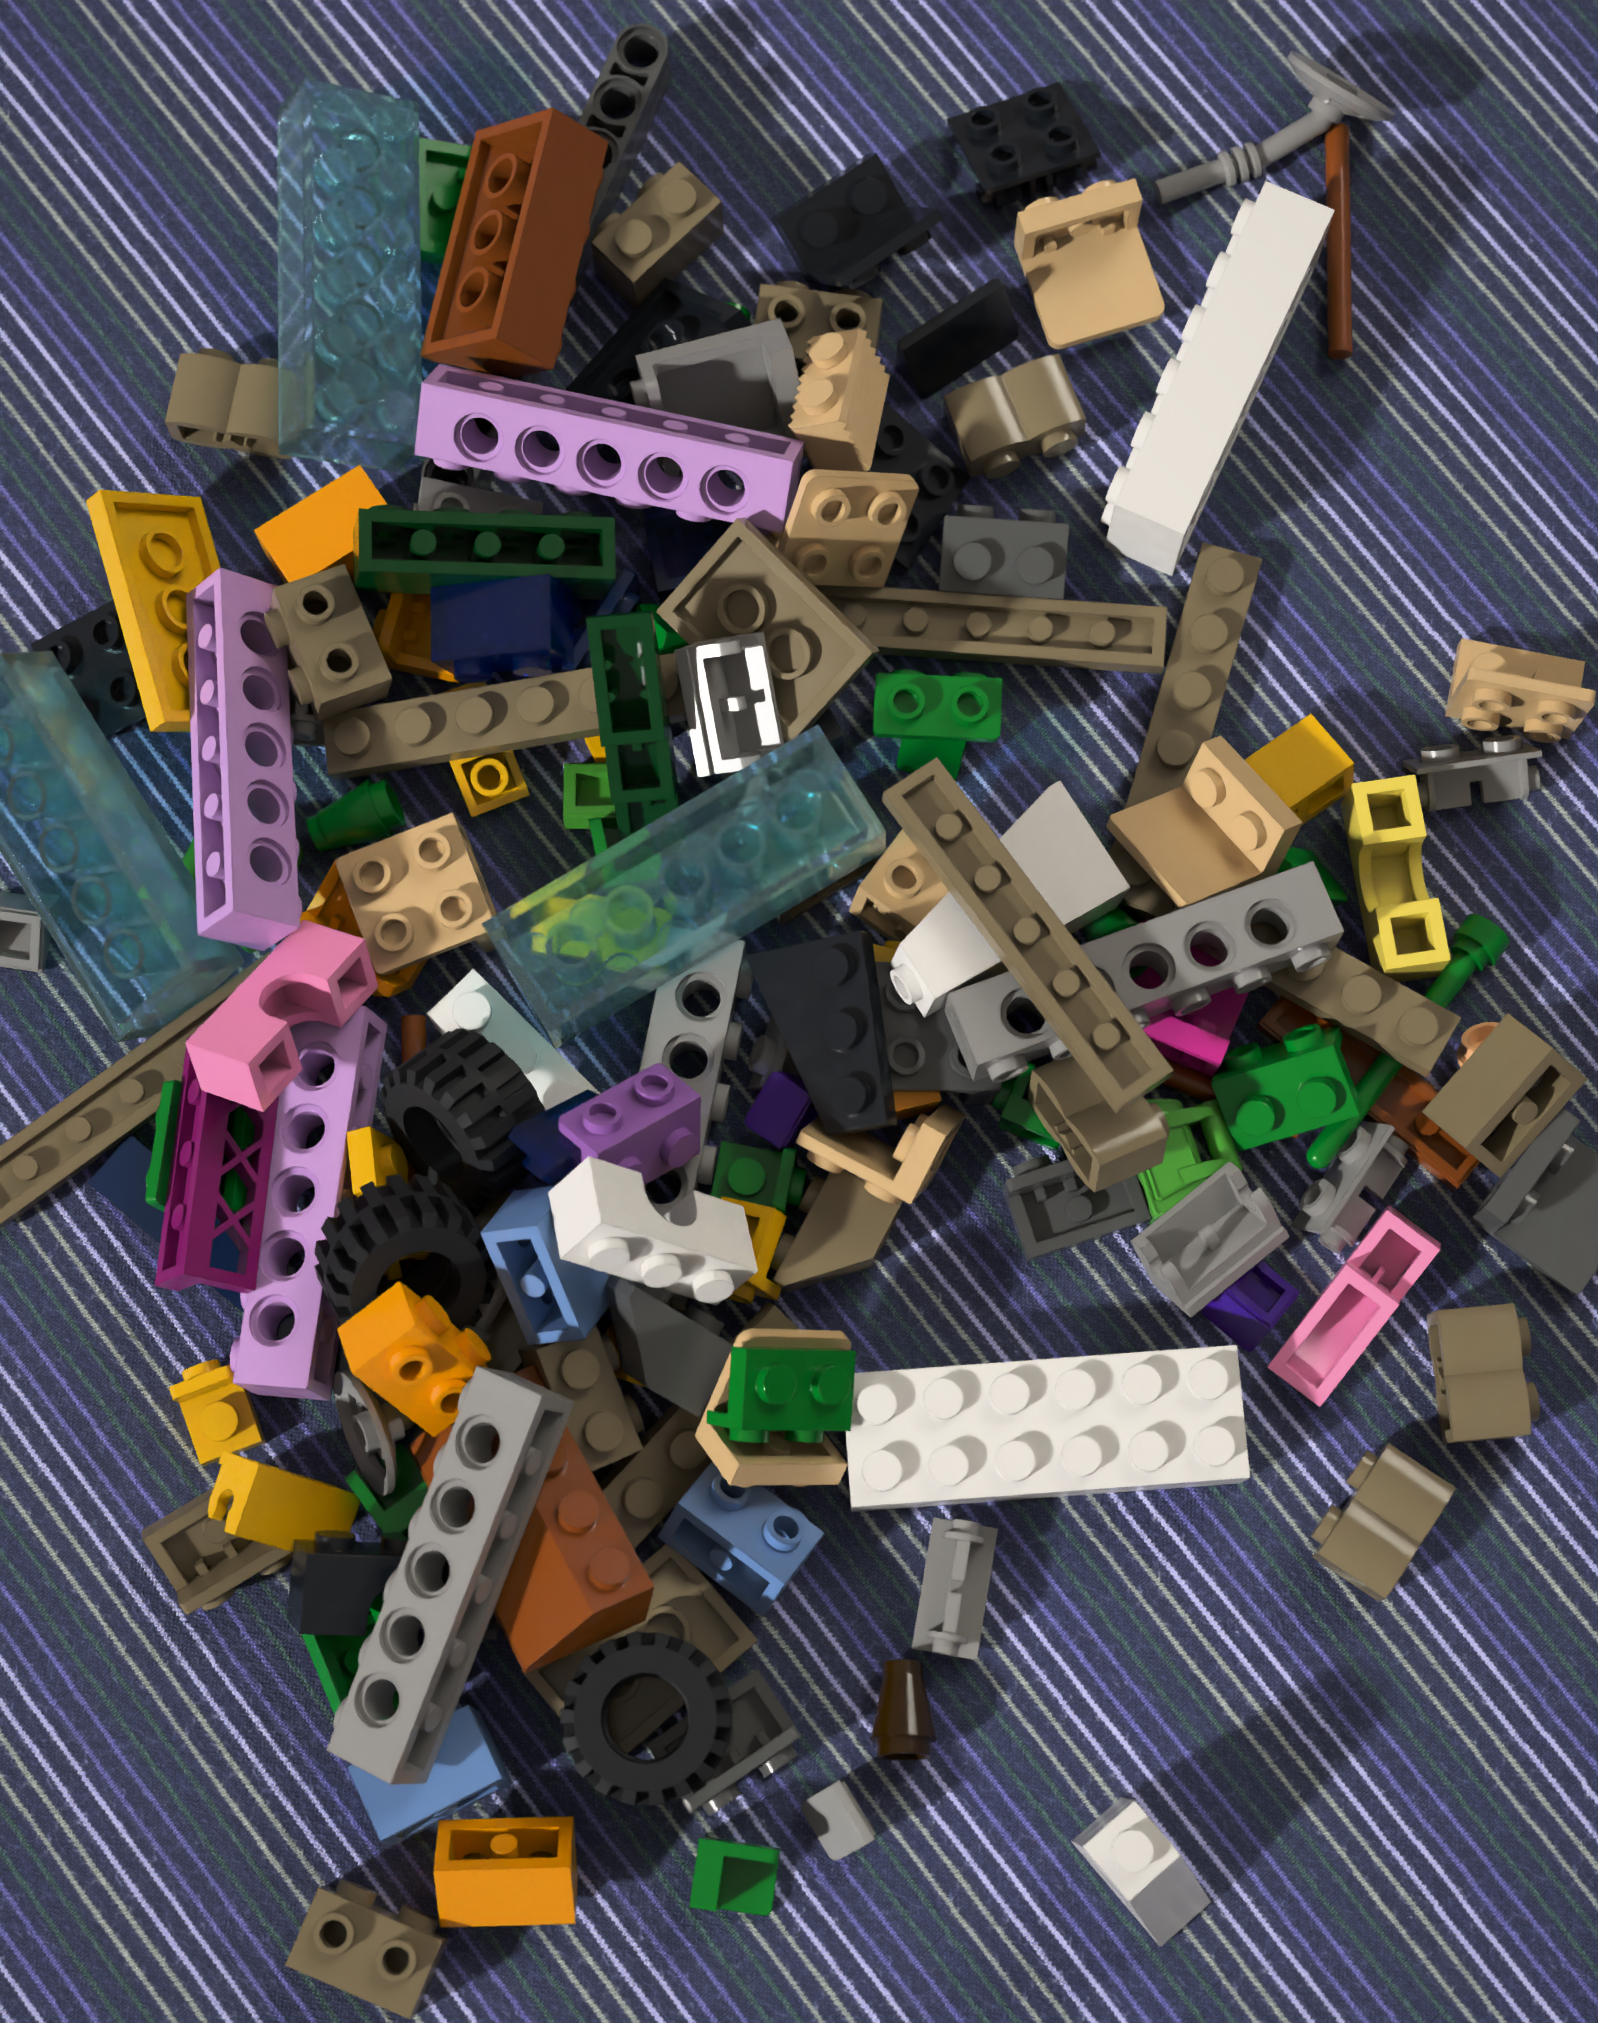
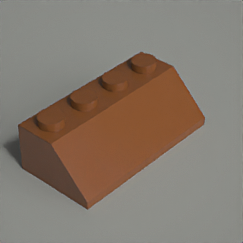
(516, 245)
(574, 1564)

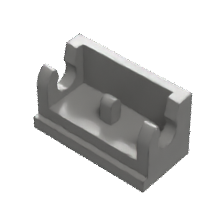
(729, 702)
(1209, 1239)

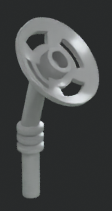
(1330, 103)
(375, 1426)

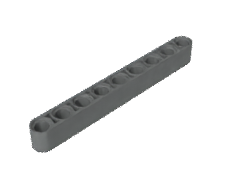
(617, 87)

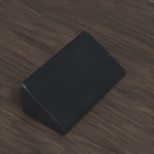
(957, 339)

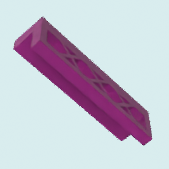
(194, 1191)

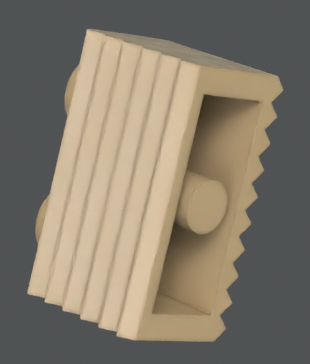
(840, 401)

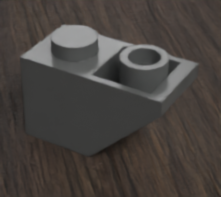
(665, 1349)

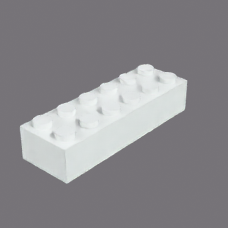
(1214, 377)
(1046, 1428)

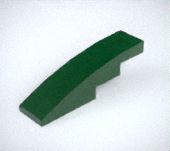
(633, 718)

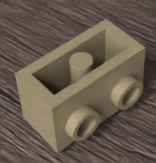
(657, 234)
(815, 313)
(328, 643)
(1506, 1089)
(583, 1371)
(368, 1948)

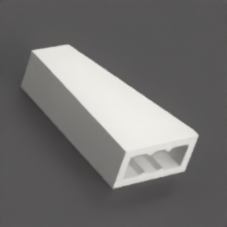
(1062, 862)

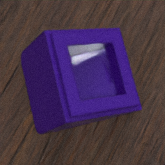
(781, 1109)
(1251, 1305)

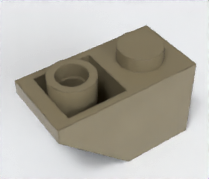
(838, 1236)

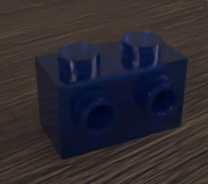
(502, 627)

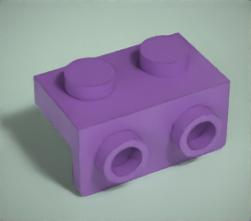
(639, 1124)

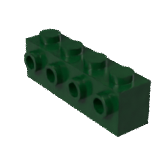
(450, 546)

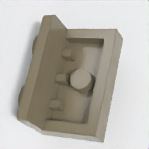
(205, 1560)

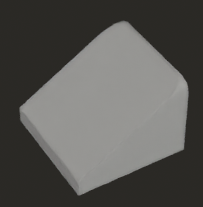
(22, 934)
(838, 1820)

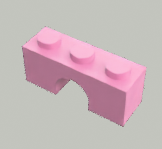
(247, 1042)

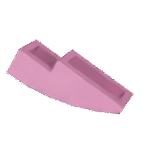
(1354, 1305)

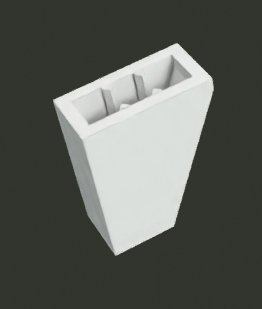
(1142, 1869)

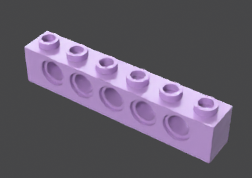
(639, 434)
(241, 766)
(306, 1358)

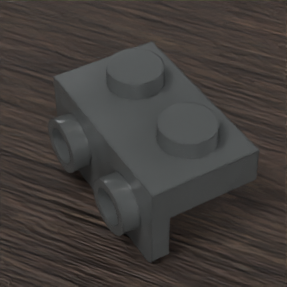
(1004, 555)
(1059, 1212)
(758, 1739)

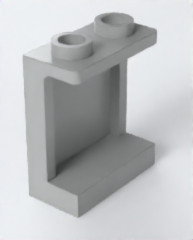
(725, 378)

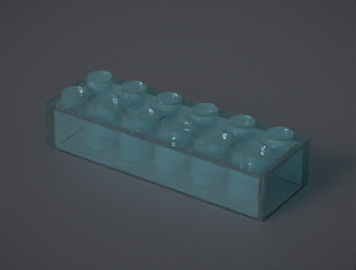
(348, 276)
(97, 857)
(686, 886)

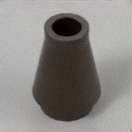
(903, 1713)

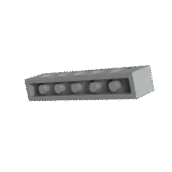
(1289, 901)
(713, 1036)
(454, 1615)

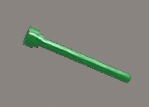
(1475, 946)

